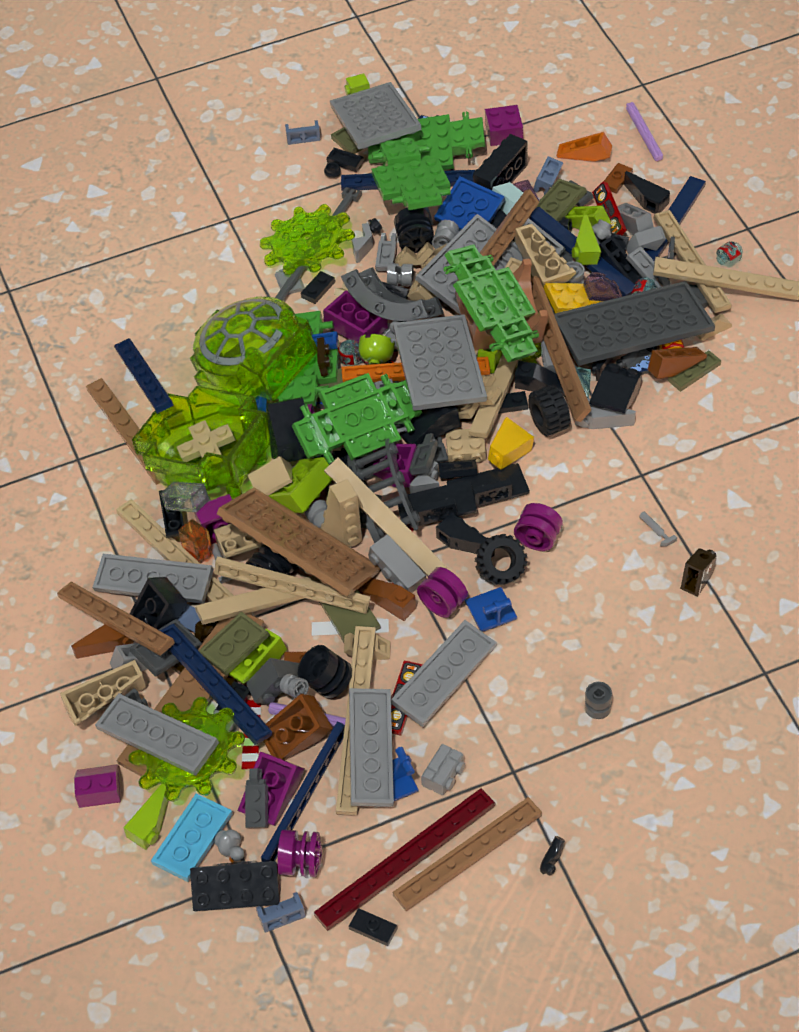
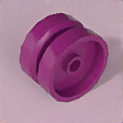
(538, 527)
(442, 592)

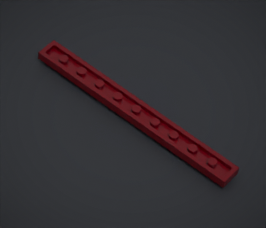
(403, 859)

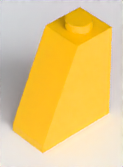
(509, 444)

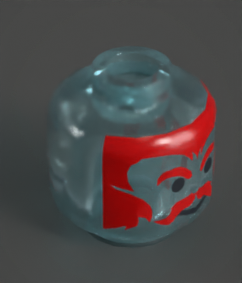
(729, 254)
(643, 285)
(349, 353)

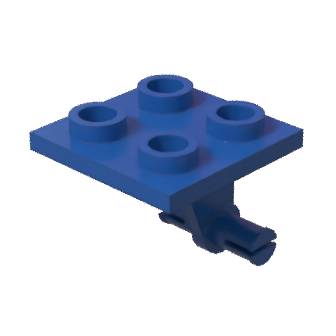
(491, 609)
(402, 780)

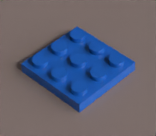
(467, 201)

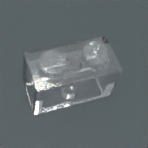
(185, 496)

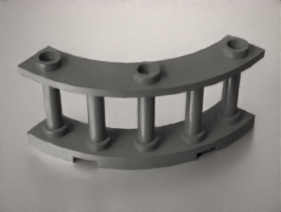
(374, 297)
(397, 478)

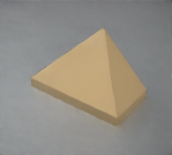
(721, 324)

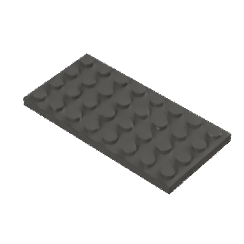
(633, 323)

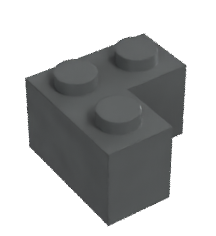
(266, 681)

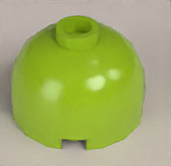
(376, 349)

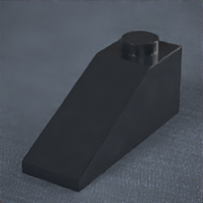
(616, 257)
(534, 376)

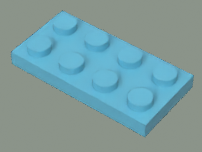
(191, 837)

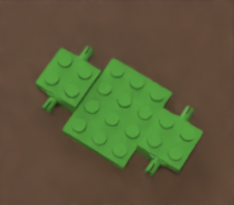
(444, 138)
(407, 177)
(493, 301)
(309, 378)
(356, 417)

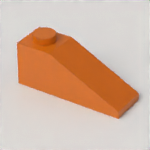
(588, 148)

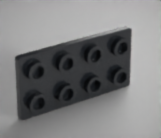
(496, 484)
(439, 502)
(234, 885)

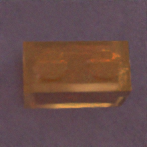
(196, 540)

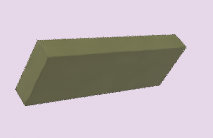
(695, 372)

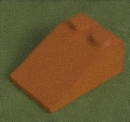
(297, 727)

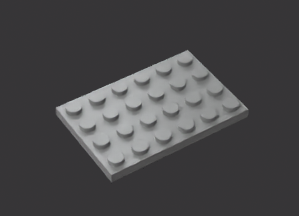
(375, 115)
(475, 232)
(439, 362)

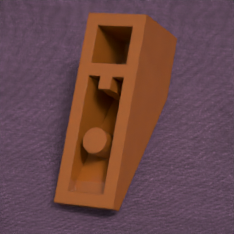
(673, 361)
(390, 597)
(99, 642)

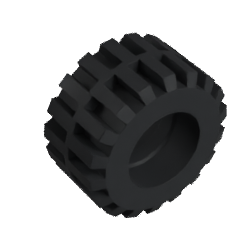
(549, 410)
(516, 555)

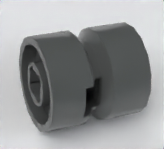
(598, 700)

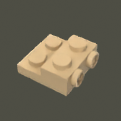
(464, 447)

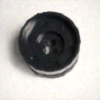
(413, 228)
(271, 561)
(325, 671)

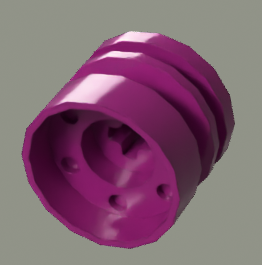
(299, 853)

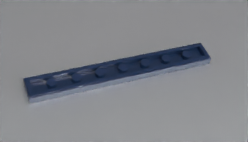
(367, 182)
(681, 207)
(568, 241)
(143, 375)
(216, 686)
(306, 790)

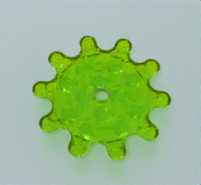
(295, 251)
(218, 762)

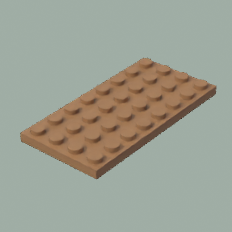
(299, 541)

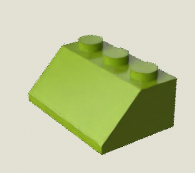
(306, 485)

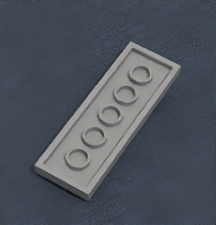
(129, 574)
(443, 673)
(157, 734)
(370, 747)

